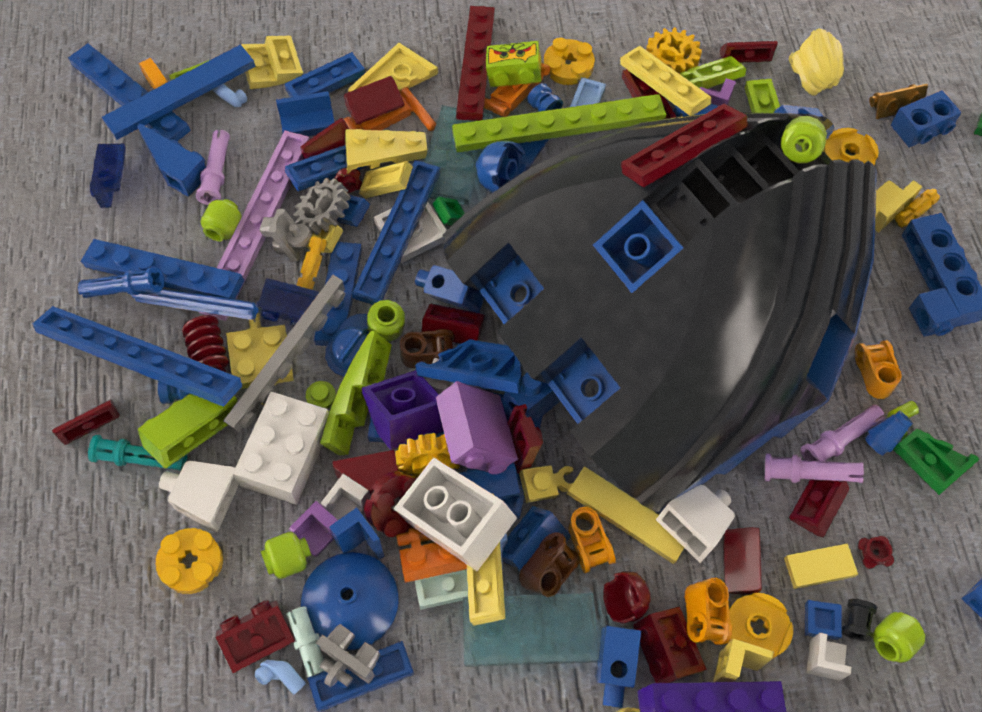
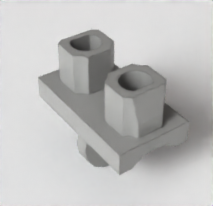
(286, 235)
(335, 647)

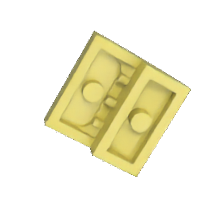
(274, 62)

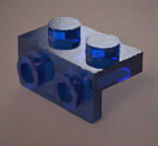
(107, 173)
(284, 301)

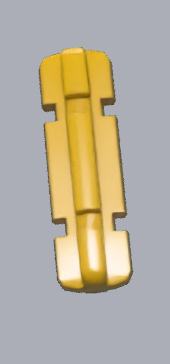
(917, 207)
(311, 262)

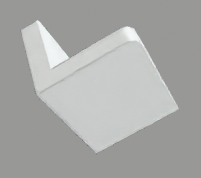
(345, 497)
(827, 658)

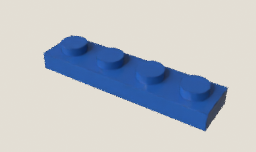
(345, 265)

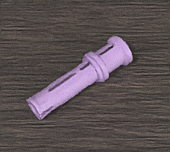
(212, 175)
(833, 442)
(797, 469)

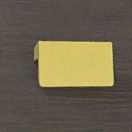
(892, 200)
(739, 654)

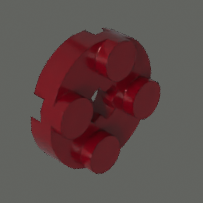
(378, 508)

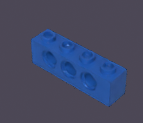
(945, 264)

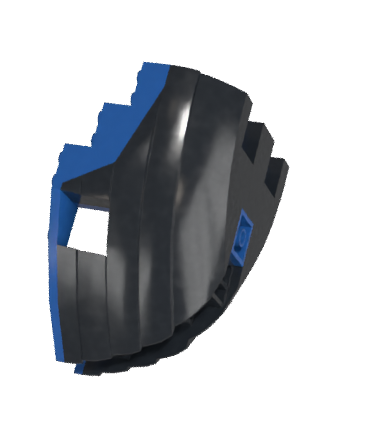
(681, 296)

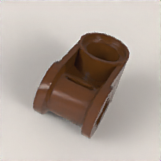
(428, 343)
(549, 567)

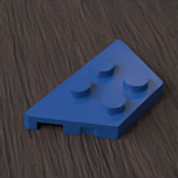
(477, 365)

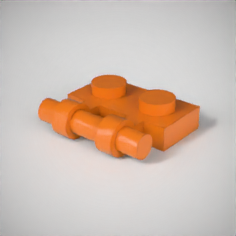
(425, 560)

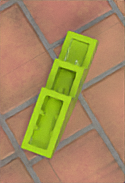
(349, 405)

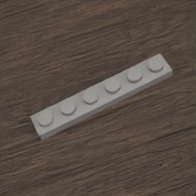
(280, 363)

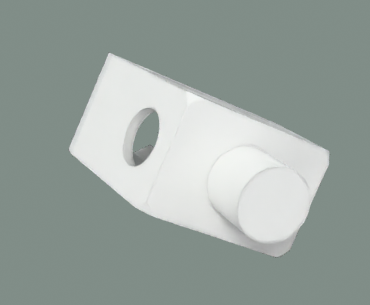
(201, 491)
(698, 519)

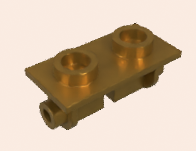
(890, 102)

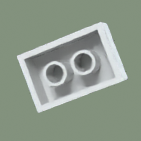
(282, 448)
(455, 513)

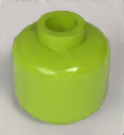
(811, 131)
(220, 220)
(386, 319)
(285, 555)
(898, 637)

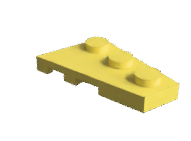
(403, 65)
(380, 146)

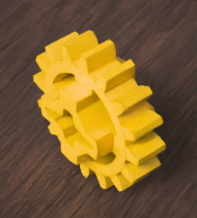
(674, 49)
(418, 453)

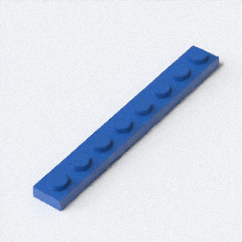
(139, 356)

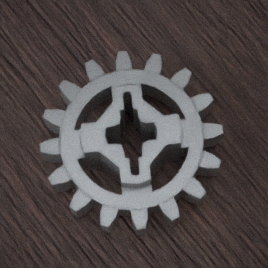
(322, 205)

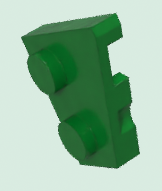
(934, 459)

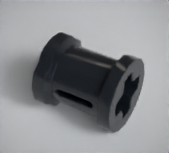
(859, 620)

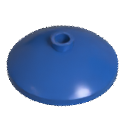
(370, 609)

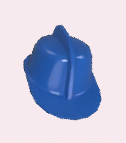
(346, 343)

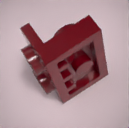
(253, 635)
(668, 646)

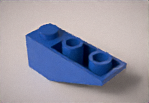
(177, 165)

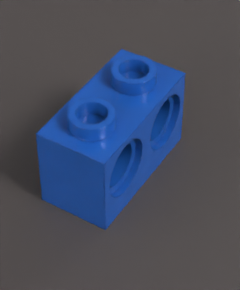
(926, 119)

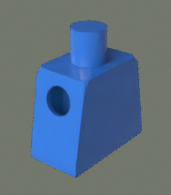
(446, 287)
(533, 393)
(618, 646)

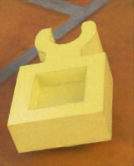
(542, 484)

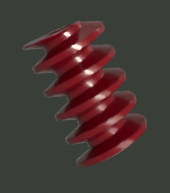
(205, 342)

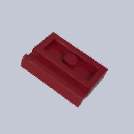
(525, 436)

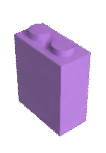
(476, 428)

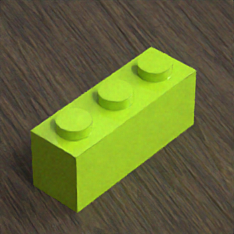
(183, 428)

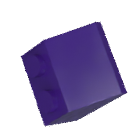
(403, 408)

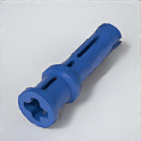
(131, 282)

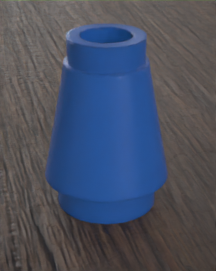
(888, 433)

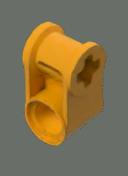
(878, 363)
(593, 544)
(707, 610)

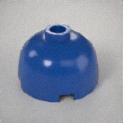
(499, 164)

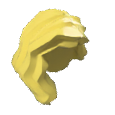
(818, 62)

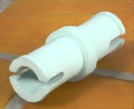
(306, 640)

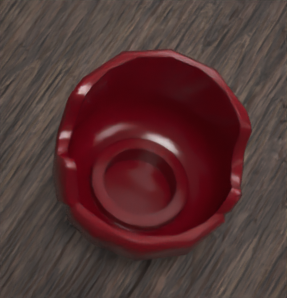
(626, 597)

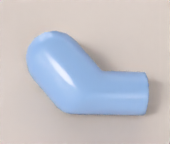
(235, 99)
(282, 671)

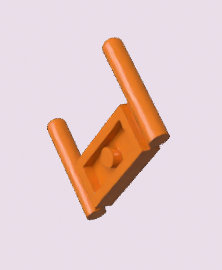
(509, 97)
(395, 116)

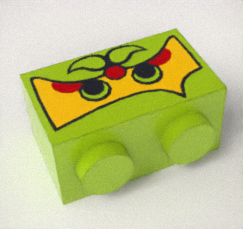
(513, 64)

